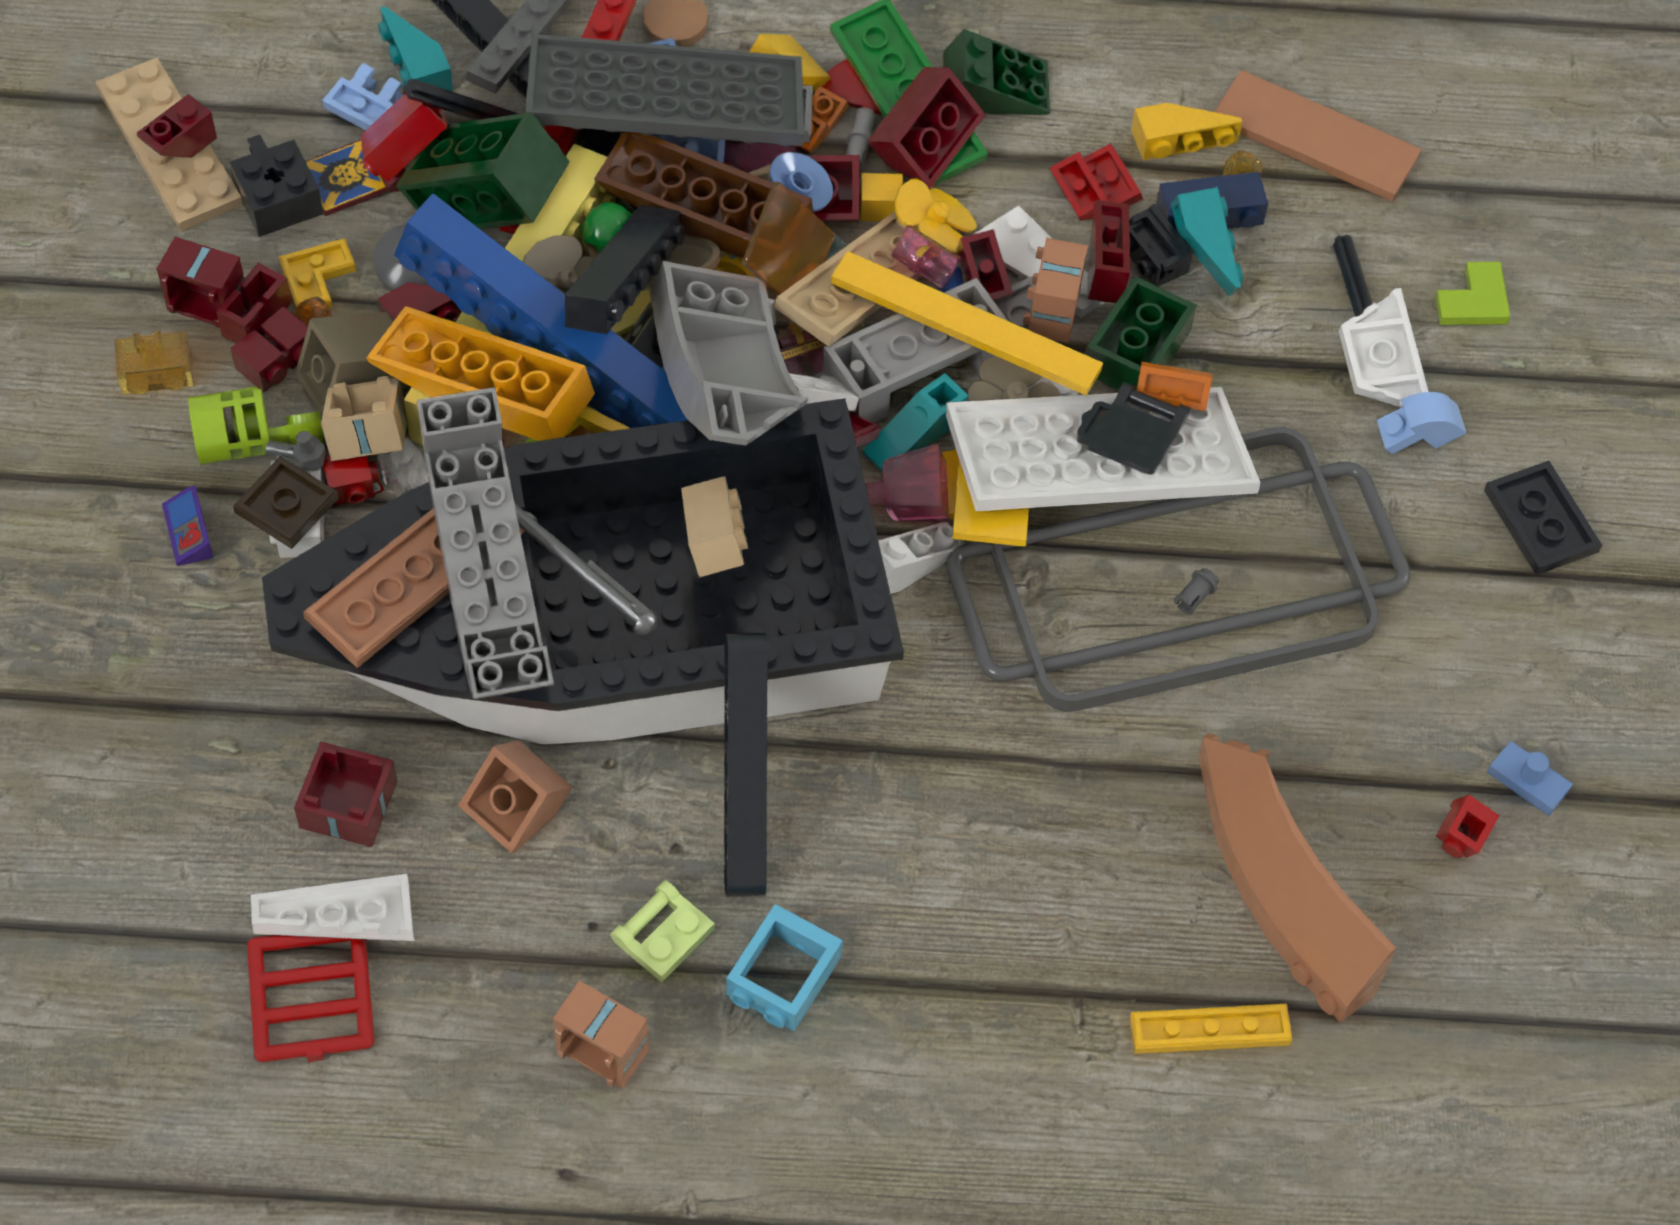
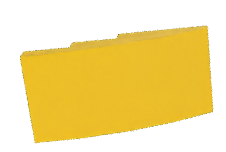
(991, 526)

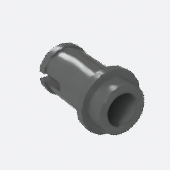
(1202, 584)

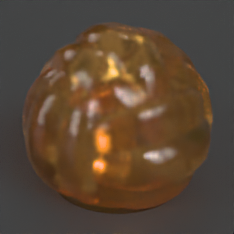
(312, 308)

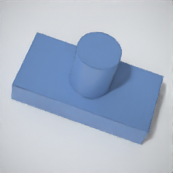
(1530, 777)

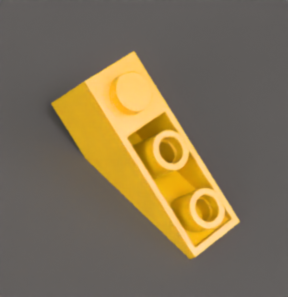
(1179, 129)

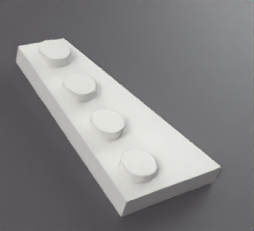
(1018, 243)
(348, 909)

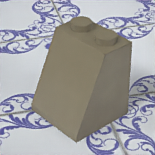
(337, 353)

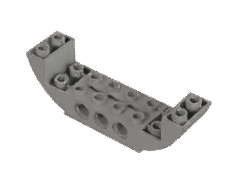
(482, 544)

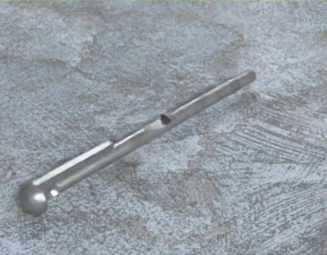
(642, 617)

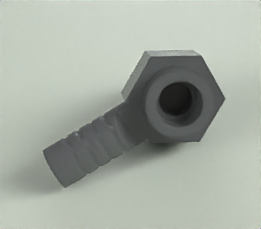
(308, 451)

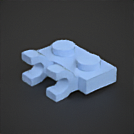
(356, 102)

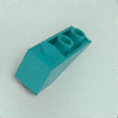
(414, 52)
(1203, 227)
(918, 422)

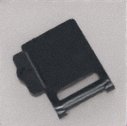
(1131, 434)

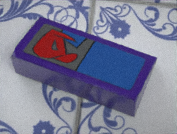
(187, 527)

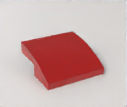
(1095, 178)

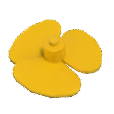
(933, 213)

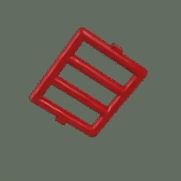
(262, 1017)

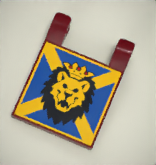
(345, 180)

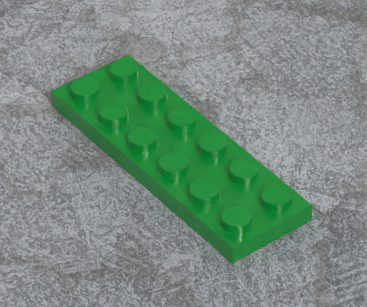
(888, 62)

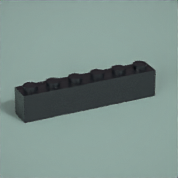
(623, 269)

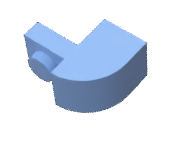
(1425, 417)

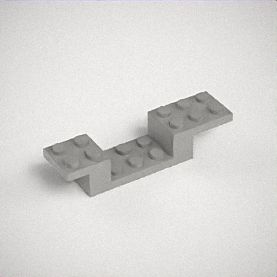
(905, 350)

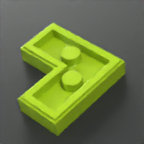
(1483, 301)

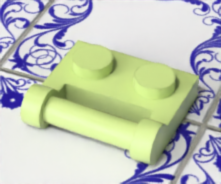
(671, 939)

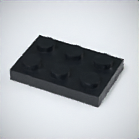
(1542, 517)

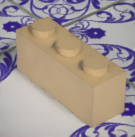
(714, 526)

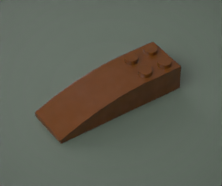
(712, 196)

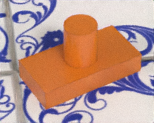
(1175, 385)

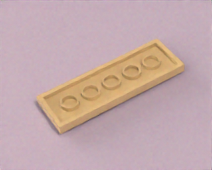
(189, 187)
(831, 310)

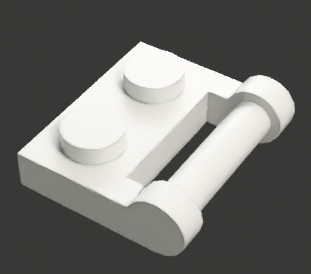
(824, 389)

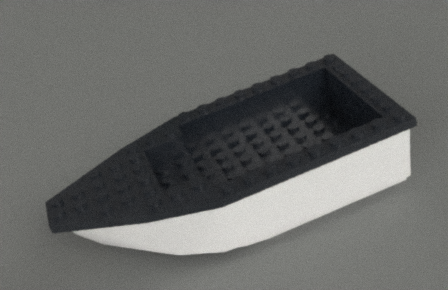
(618, 500)

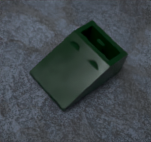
(999, 75)

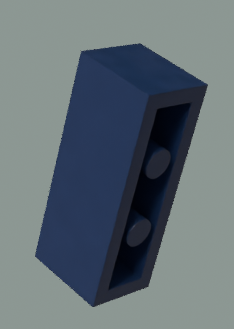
(1242, 192)

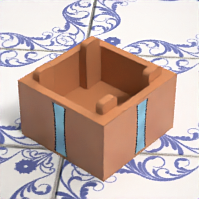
(1056, 289)
(601, 1034)

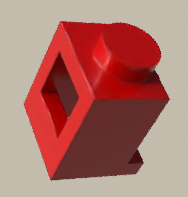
(1475, 822)

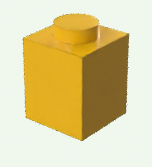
(878, 195)

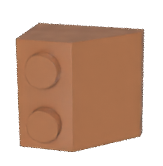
(514, 794)

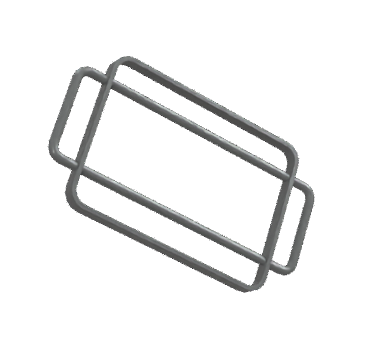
(1074, 702)

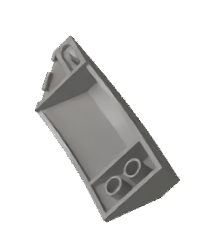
(722, 352)

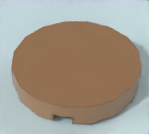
(678, 19)

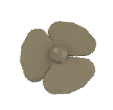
(558, 261)
(1008, 381)

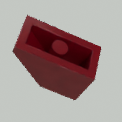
(984, 261)

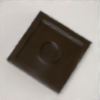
(285, 502)

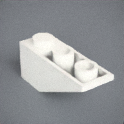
(916, 554)

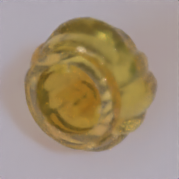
(1242, 163)

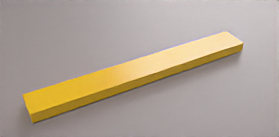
(967, 323)

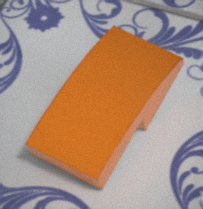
(826, 113)

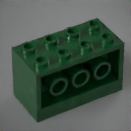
(488, 170)

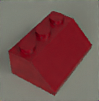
(927, 125)

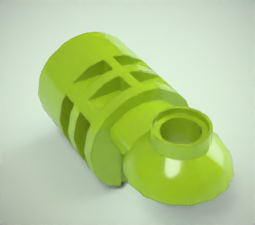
(250, 425)

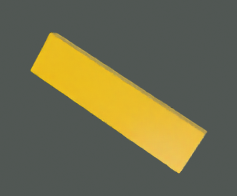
(1210, 1028)

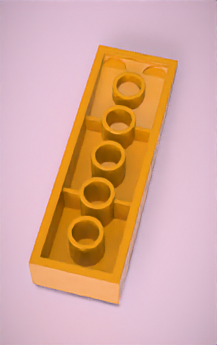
(534, 389)

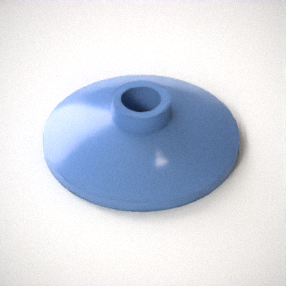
(803, 176)

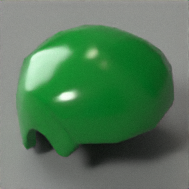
(603, 224)

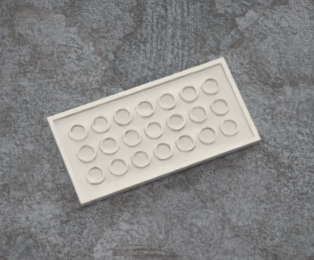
(1030, 455)

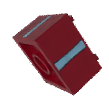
(198, 279)
(345, 794)

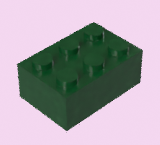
(1140, 328)

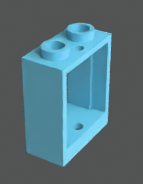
(800, 935)

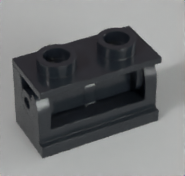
(1157, 247)

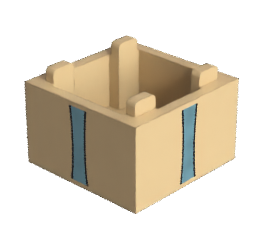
(364, 418)

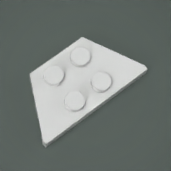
(1383, 352)

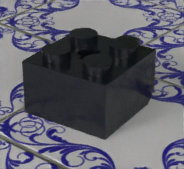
(276, 186)

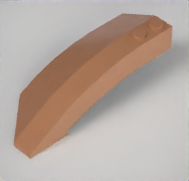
(1286, 886)

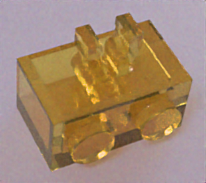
(153, 362)

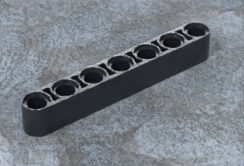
(745, 764)

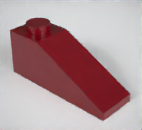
(1109, 251)

